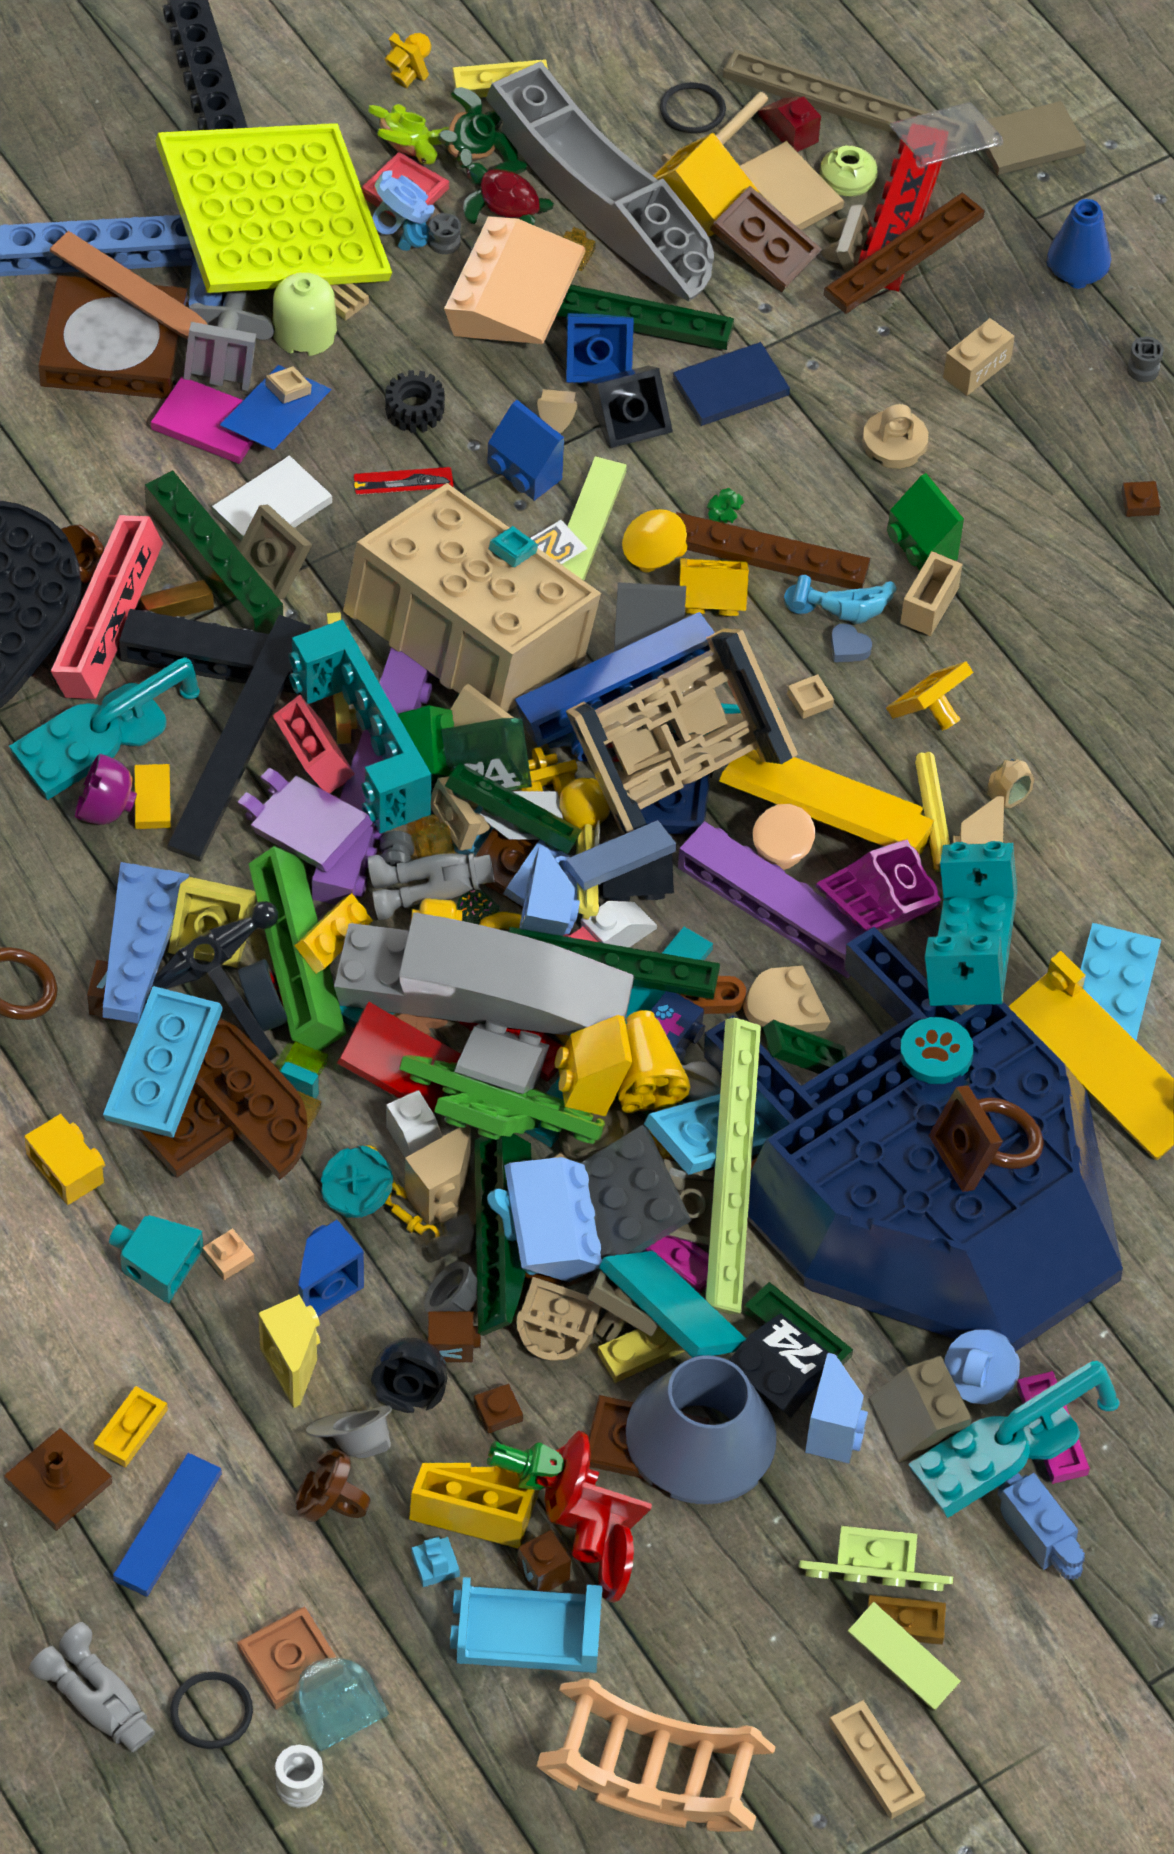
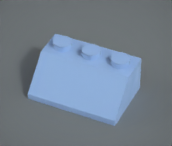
(549, 897)
(553, 1217)

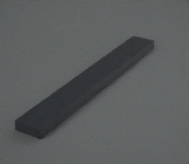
(237, 742)

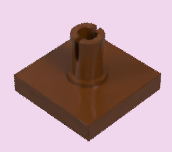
(58, 1479)

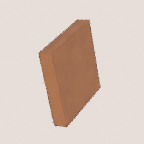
(283, 1652)

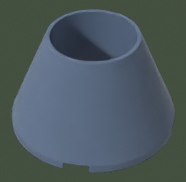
(698, 1459)

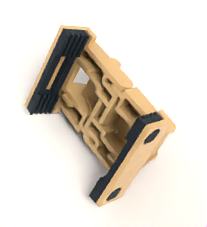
(685, 696)

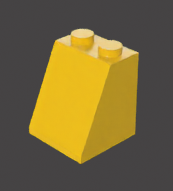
(705, 179)

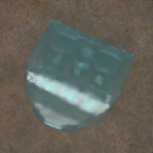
(336, 1700)

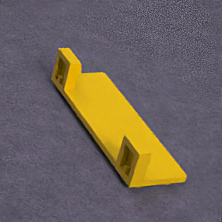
(1101, 1055)

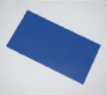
(266, 418)

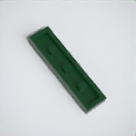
(504, 803)

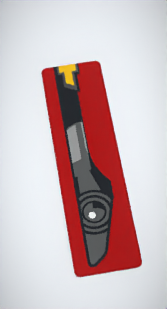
(402, 480)

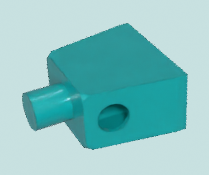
(158, 1254)

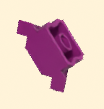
(882, 888)

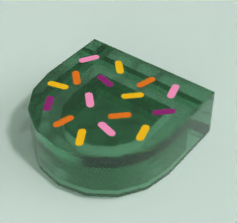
(476, 906)

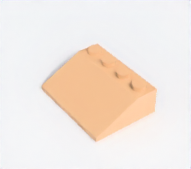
(512, 282)

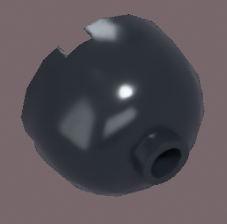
(410, 1375)

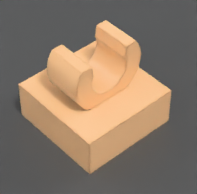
(228, 1254)

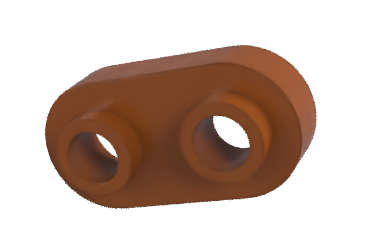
(726, 986)

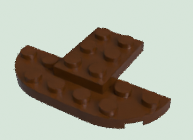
(234, 1097)

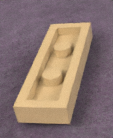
(877, 1759)

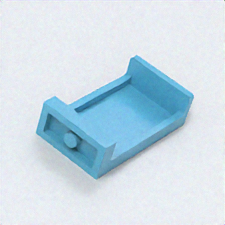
(527, 1628)

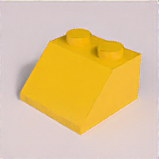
(714, 585)
(594, 1065)

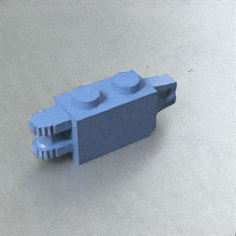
(1041, 1525)

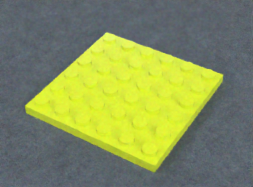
(272, 206)

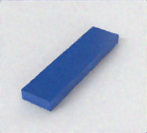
(167, 1524)

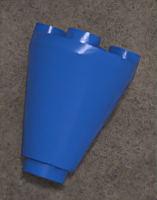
(1081, 246)

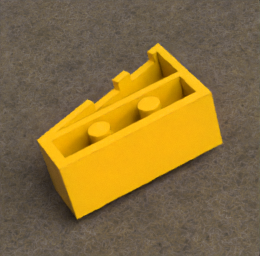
(473, 1501)

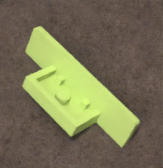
(876, 1554)

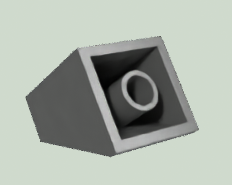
(646, 610)

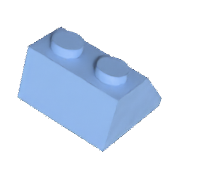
(837, 1415)

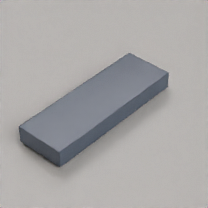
(620, 855)

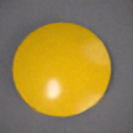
(654, 539)

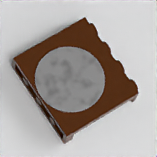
(106, 343)

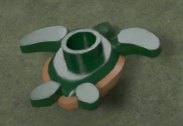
(473, 133)

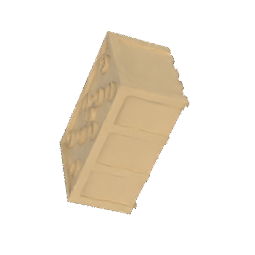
(463, 609)

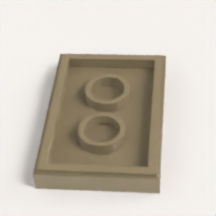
(1034, 138)

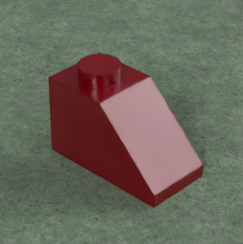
(793, 121)

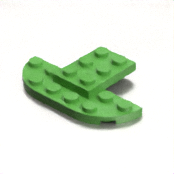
(497, 1109)

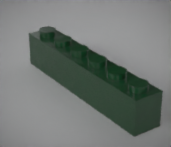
(212, 553)

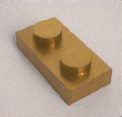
(919, 1618)

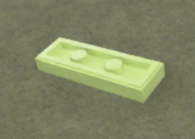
(903, 1656)

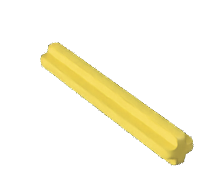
(932, 804)
(588, 898)

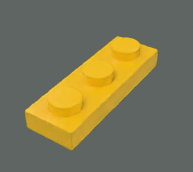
(328, 936)

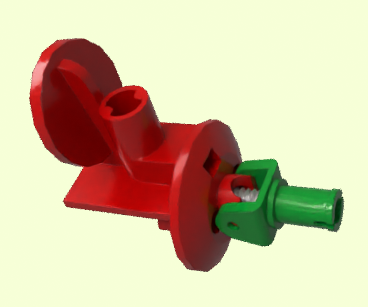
(573, 1500)

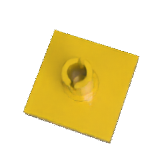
(931, 694)

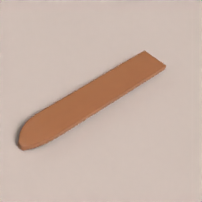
(126, 284)

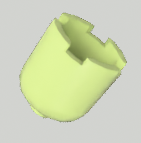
(304, 314)

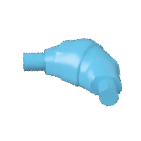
(855, 604)

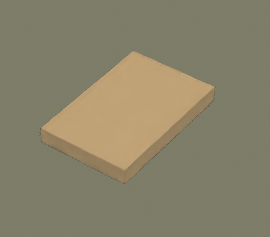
(792, 186)

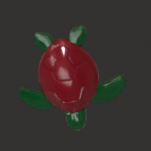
(503, 192)

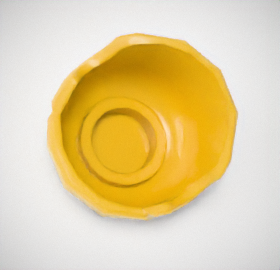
(583, 803)

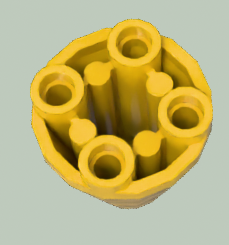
(656, 1075)

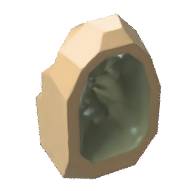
(1012, 781)

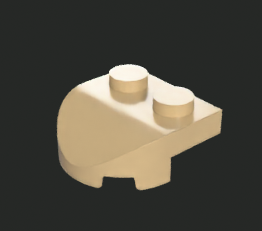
(787, 998)
(556, 1321)

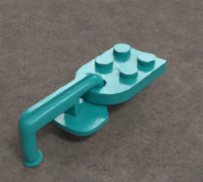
(66, 745)
(999, 1446)

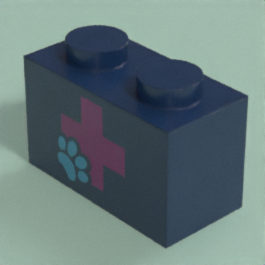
(680, 1021)

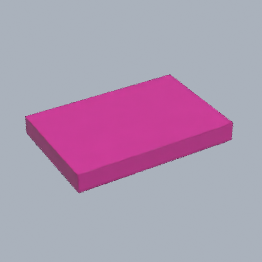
(194, 417)

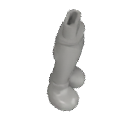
(448, 877)
(109, 1708)

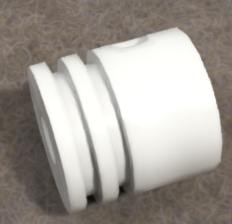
(299, 1776)

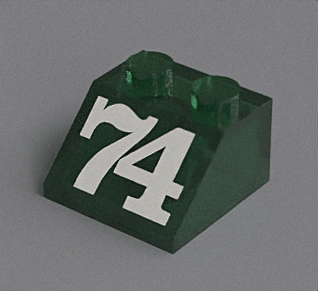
(492, 749)

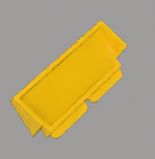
(832, 799)

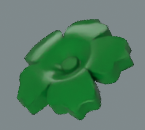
(723, 506)

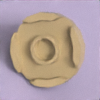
(895, 437)

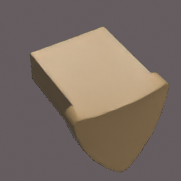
(557, 408)

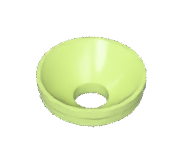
(849, 178)

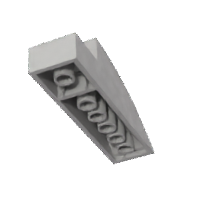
(476, 976)

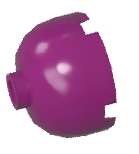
(105, 792)

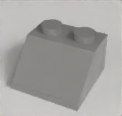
(503, 1057)

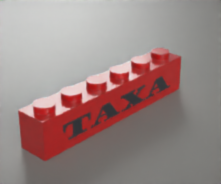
(904, 203)

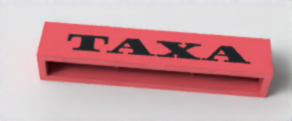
(105, 606)

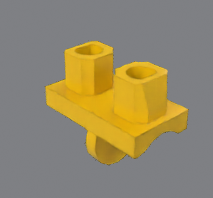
(407, 58)
(545, 775)

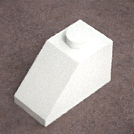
(619, 923)
(411, 1123)

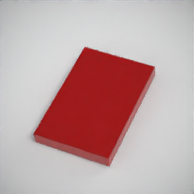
(378, 1049)

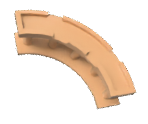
(644, 1799)

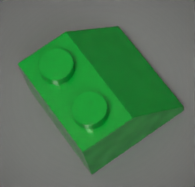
(925, 523)

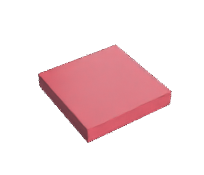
(400, 164)

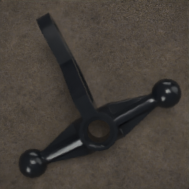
(225, 942)

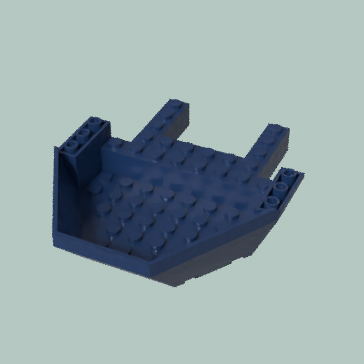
(875, 1213)

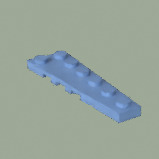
(139, 937)

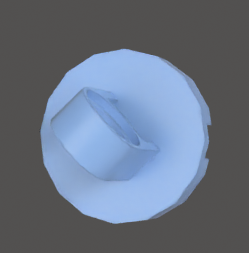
(401, 198)
(982, 1365)

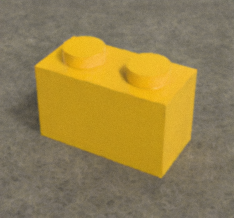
(64, 1158)

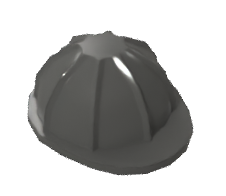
(452, 1289)

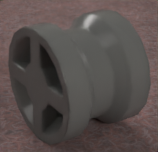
(444, 233)

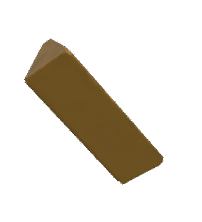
(180, 600)

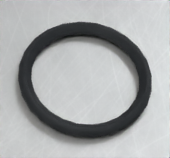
(687, 85)
(218, 1743)

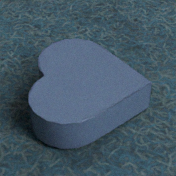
(849, 645)

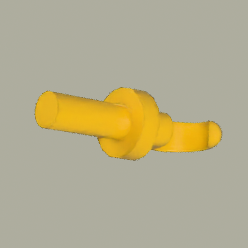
(414, 1224)

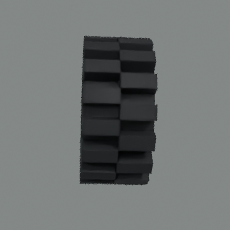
(419, 387)

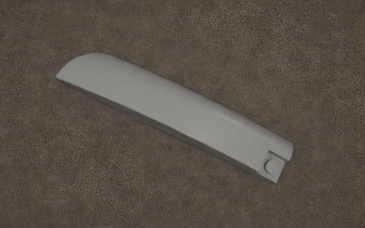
(601, 184)

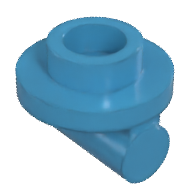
(413, 235)
(797, 596)

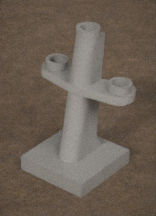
(227, 343)

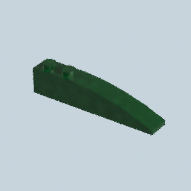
(498, 1259)

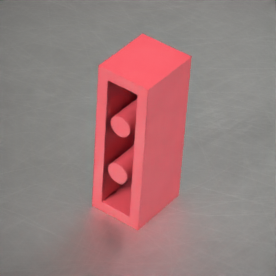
(313, 745)

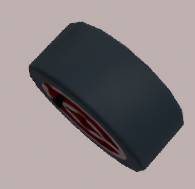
(263, 995)

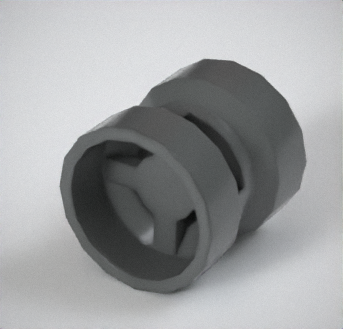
(1145, 359)
(396, 847)

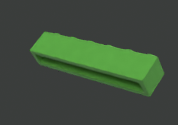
(306, 996)

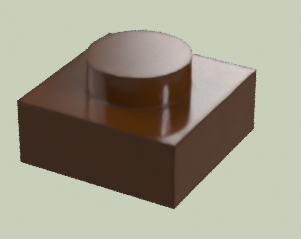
(1140, 498)
(498, 1408)

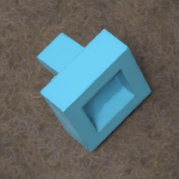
(435, 1561)

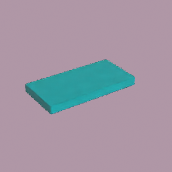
(672, 1303)

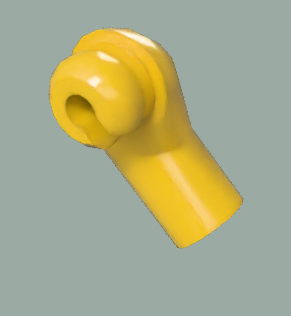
(502, 920)

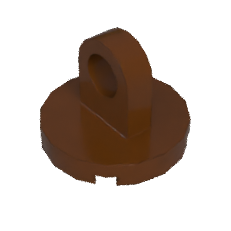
(330, 1490)

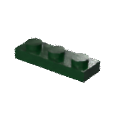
(802, 1047)
(771, 1302)

